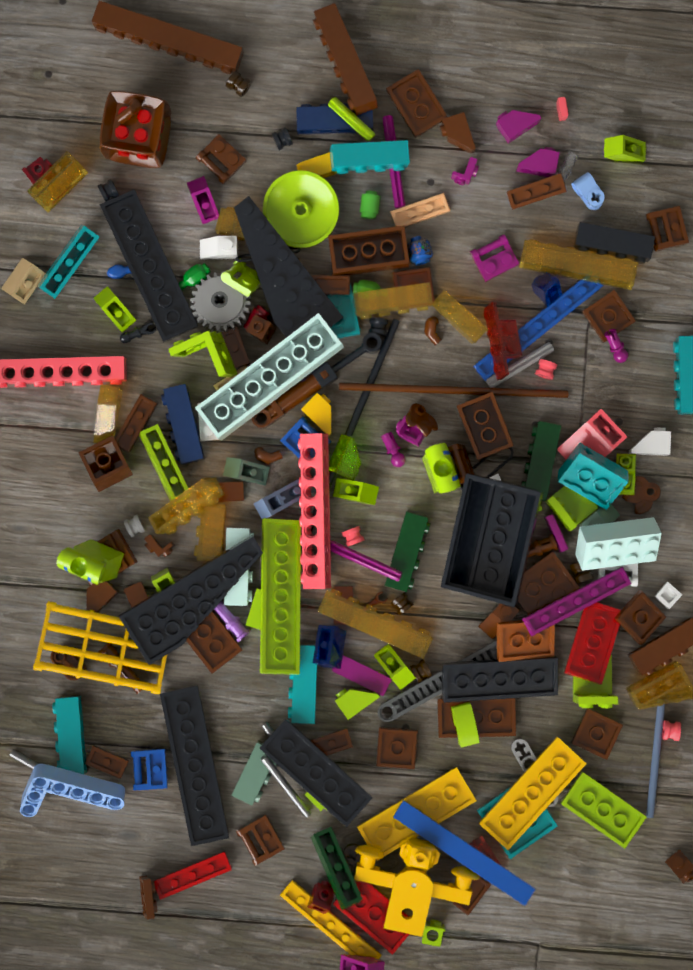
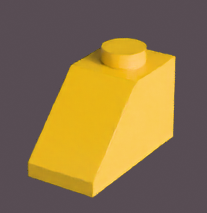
(319, 412)

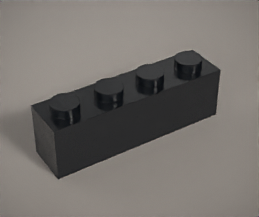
(614, 242)

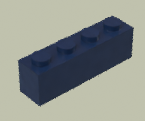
(326, 121)
(183, 424)

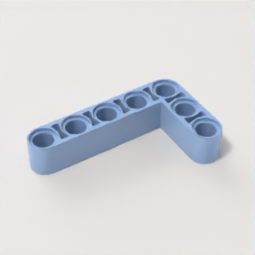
(70, 785)

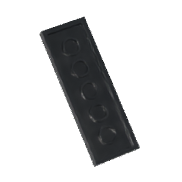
(499, 679)
(316, 772)

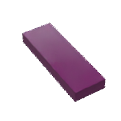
(363, 675)

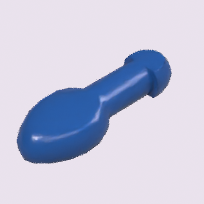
(118, 271)

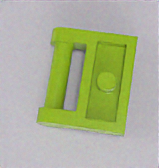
(246, 283)

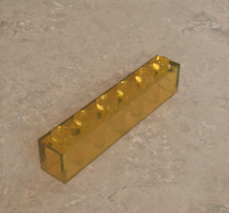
(578, 264)
(377, 625)

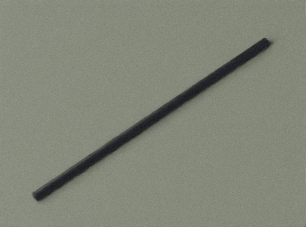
(365, 394)

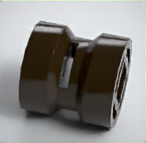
(238, 83)
(580, 577)

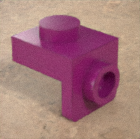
(470, 171)
(410, 434)

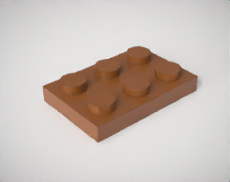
(517, 644)

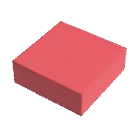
(562, 108)

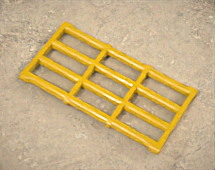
(83, 653)

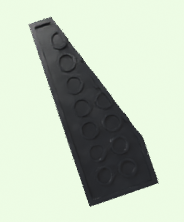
(285, 282)
(173, 613)

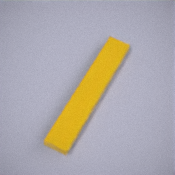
(328, 923)

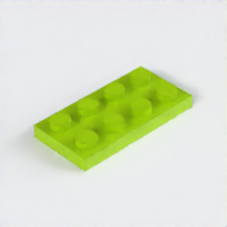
(603, 810)

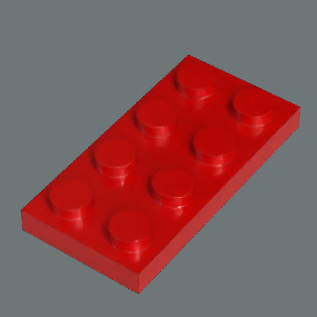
(593, 643)
(371, 916)

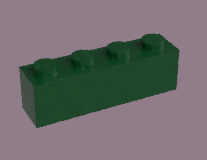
(542, 457)
(407, 550)
(336, 868)

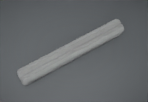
(522, 364)

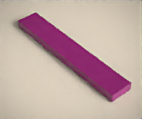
(576, 601)

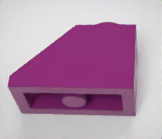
(516, 123)
(540, 163)
(203, 200)
(355, 962)

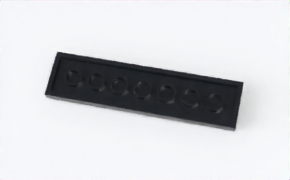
(149, 265)
(194, 765)

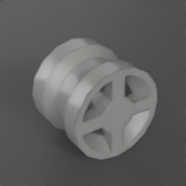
(134, 525)

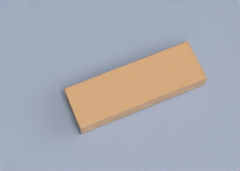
(420, 211)

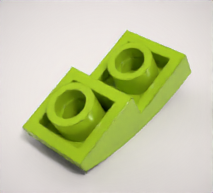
(628, 462)
(465, 724)

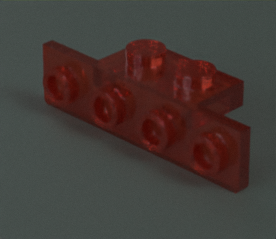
(503, 340)

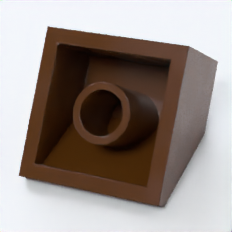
(105, 463)

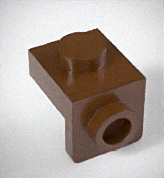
(154, 546)
(681, 866)

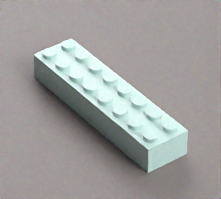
(269, 377)

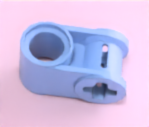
(587, 188)

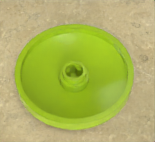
(301, 208)

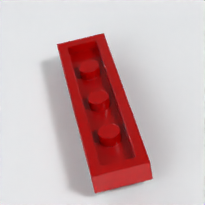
(192, 875)

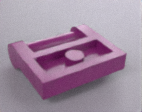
(498, 263)

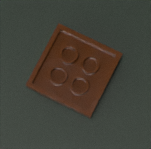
(545, 584)

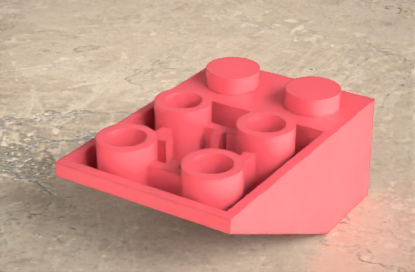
(597, 433)

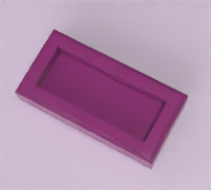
(555, 530)

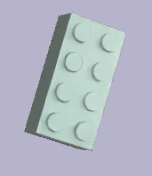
(618, 543)

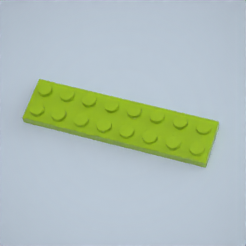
(280, 597)

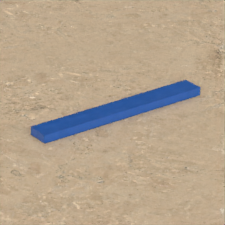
(544, 321)
(464, 853)

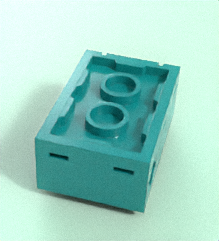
(593, 476)

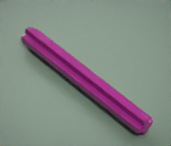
(396, 179)
(365, 561)

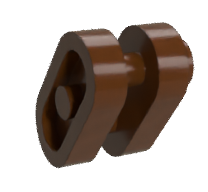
(67, 660)

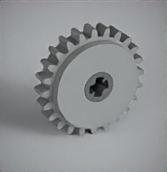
(212, 312)

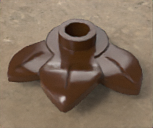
(418, 417)
(641, 499)

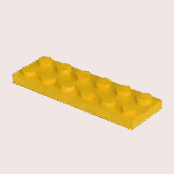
(532, 793)
(436, 800)

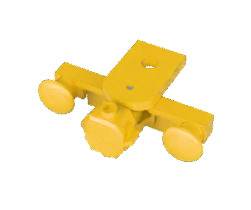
(412, 885)

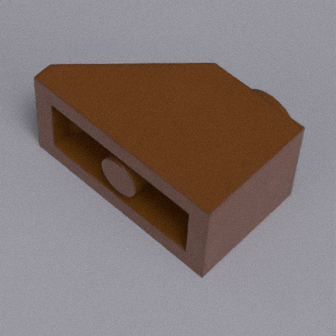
(457, 132)
(100, 595)
(500, 613)

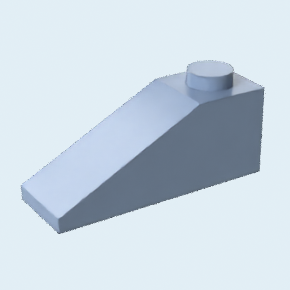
(279, 499)

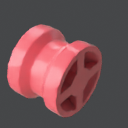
(546, 369)
(353, 536)
(671, 730)

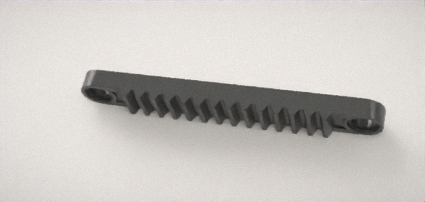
(429, 687)

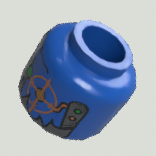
(419, 250)

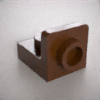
(261, 329)

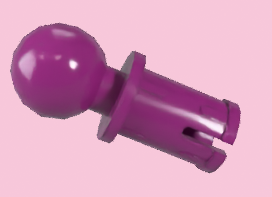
(620, 355)
(392, 447)

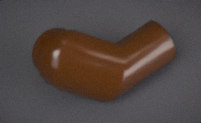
(134, 108)
(430, 330)
(266, 457)

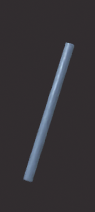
(655, 761)

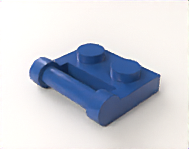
(290, 440)
(155, 766)

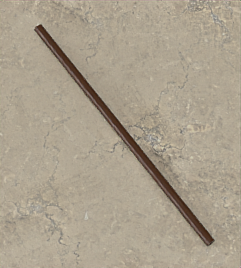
(453, 390)

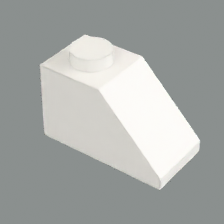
(219, 247)
(653, 443)

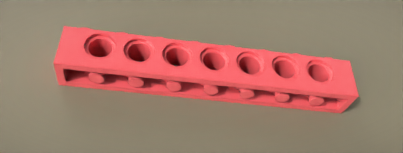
(78, 364)
(321, 502)

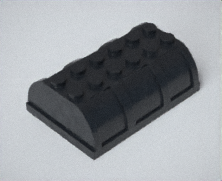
(491, 539)

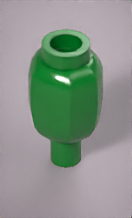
(194, 275)

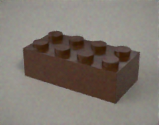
(369, 251)

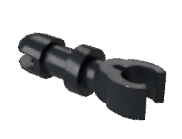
(137, 332)

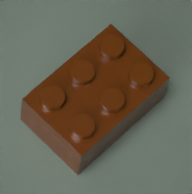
(485, 425)

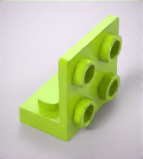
(570, 507)

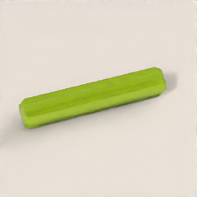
(348, 116)

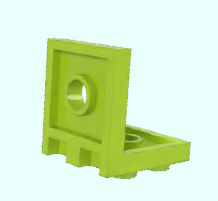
(216, 347)
(589, 693)

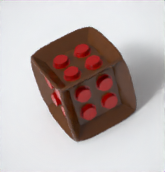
(141, 138)

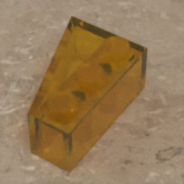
(661, 687)

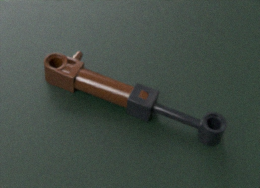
(318, 380)

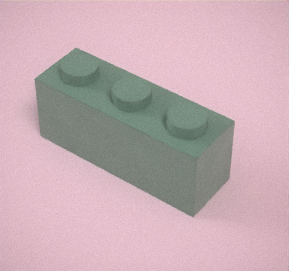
(252, 777)

